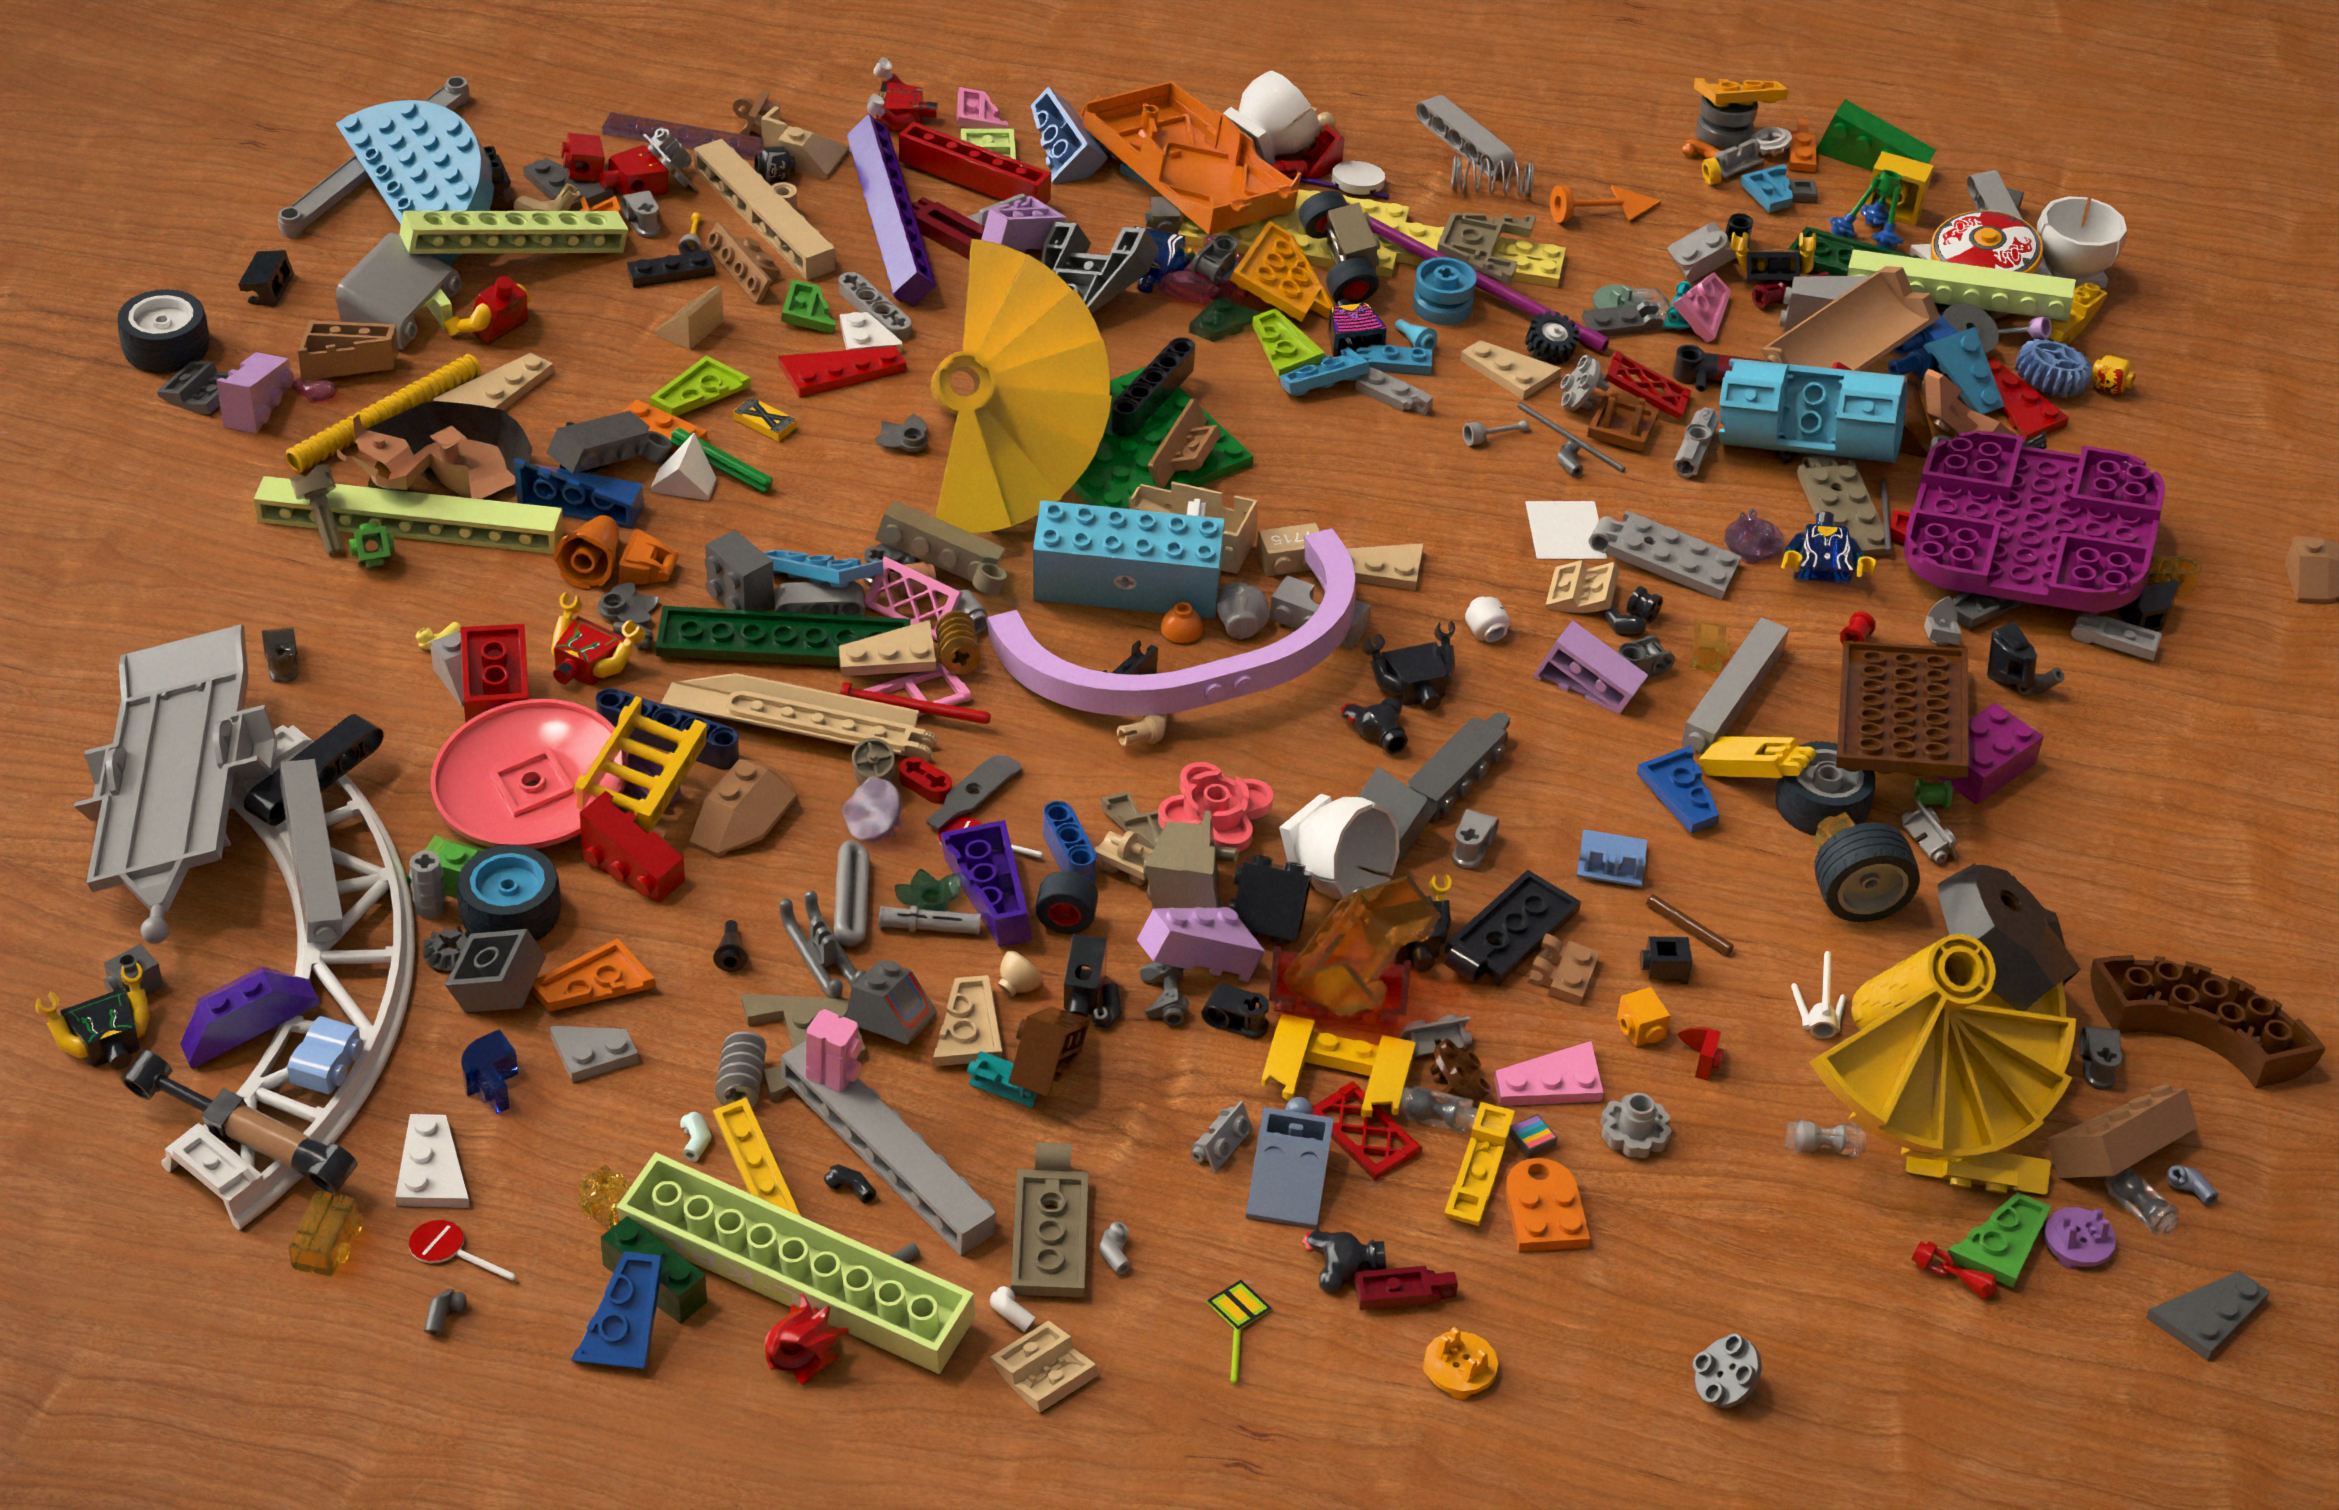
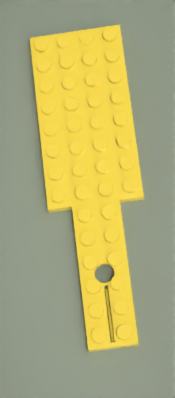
(1535, 261)

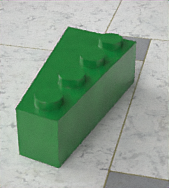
(1860, 138)

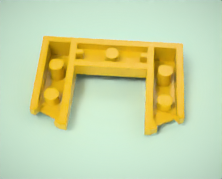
(1298, 1043)

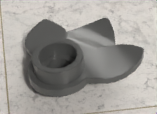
(909, 436)
(626, 605)

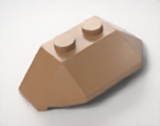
(742, 808)

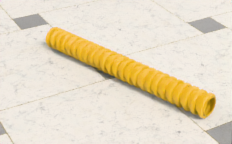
(421, 391)

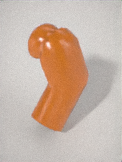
(1694, 146)

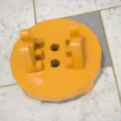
(1472, 1374)

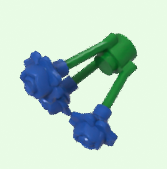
(1875, 214)

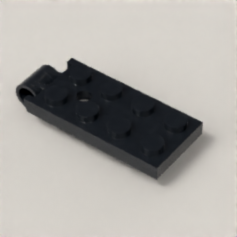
(1515, 922)

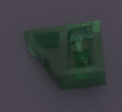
(1221, 319)

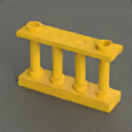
(661, 787)

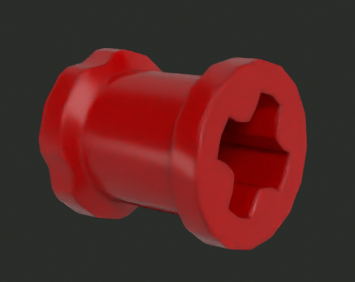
(1860, 626)

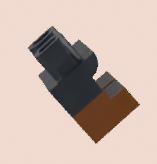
(501, 197)

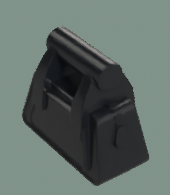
(2011, 657)

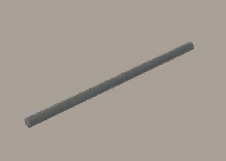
(1570, 436)
(1886, 516)

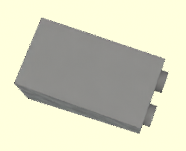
(1813, 294)

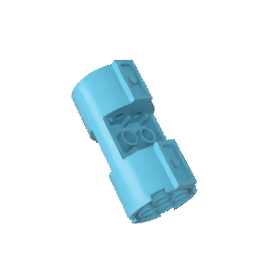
(1813, 410)

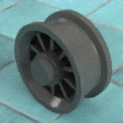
(1967, 316)

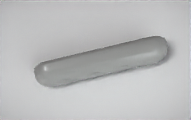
(851, 894)

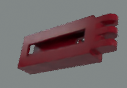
(946, 226)

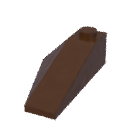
(1916, 430)

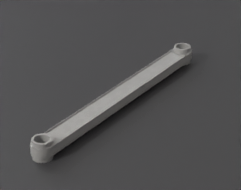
(352, 173)

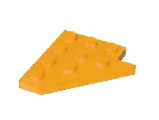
(1281, 274)

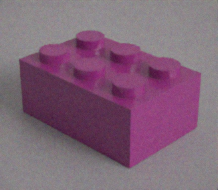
(1998, 752)

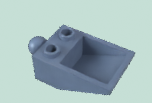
(1290, 1165)

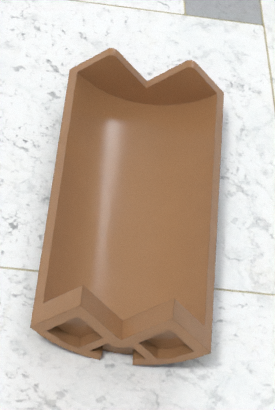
(1857, 325)

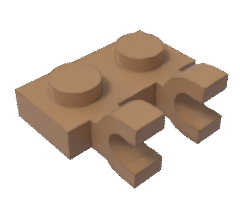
(1573, 973)

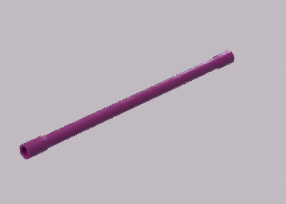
(1587, 335)

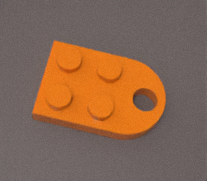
(1545, 1211)

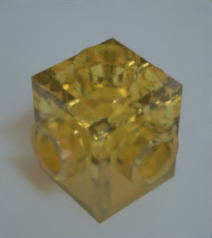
(601, 1194)

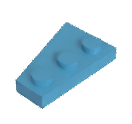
(1967, 366)

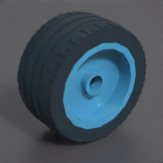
(509, 891)

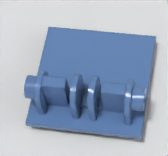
(1612, 858)

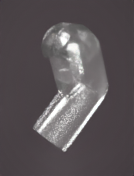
(1652, 294)

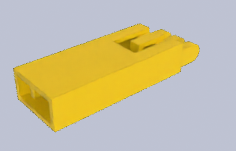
(1756, 757)

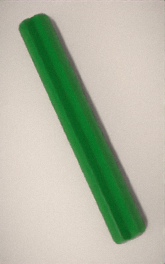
(727, 462)

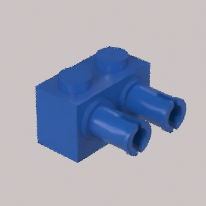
(1918, 359)

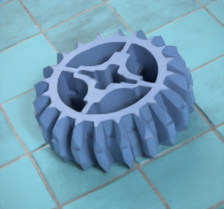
(2053, 367)

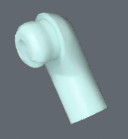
(700, 1135)

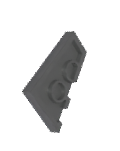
(2210, 1313)

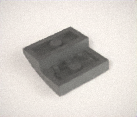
(194, 387)

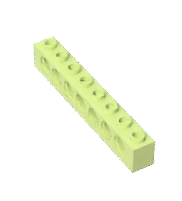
(513, 232)

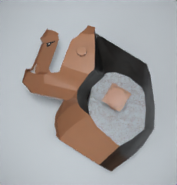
(446, 443)

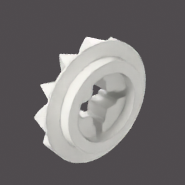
(1780, 139)

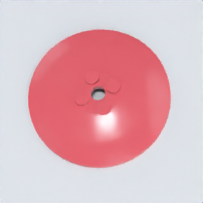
(491, 757)

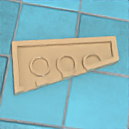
(503, 385)

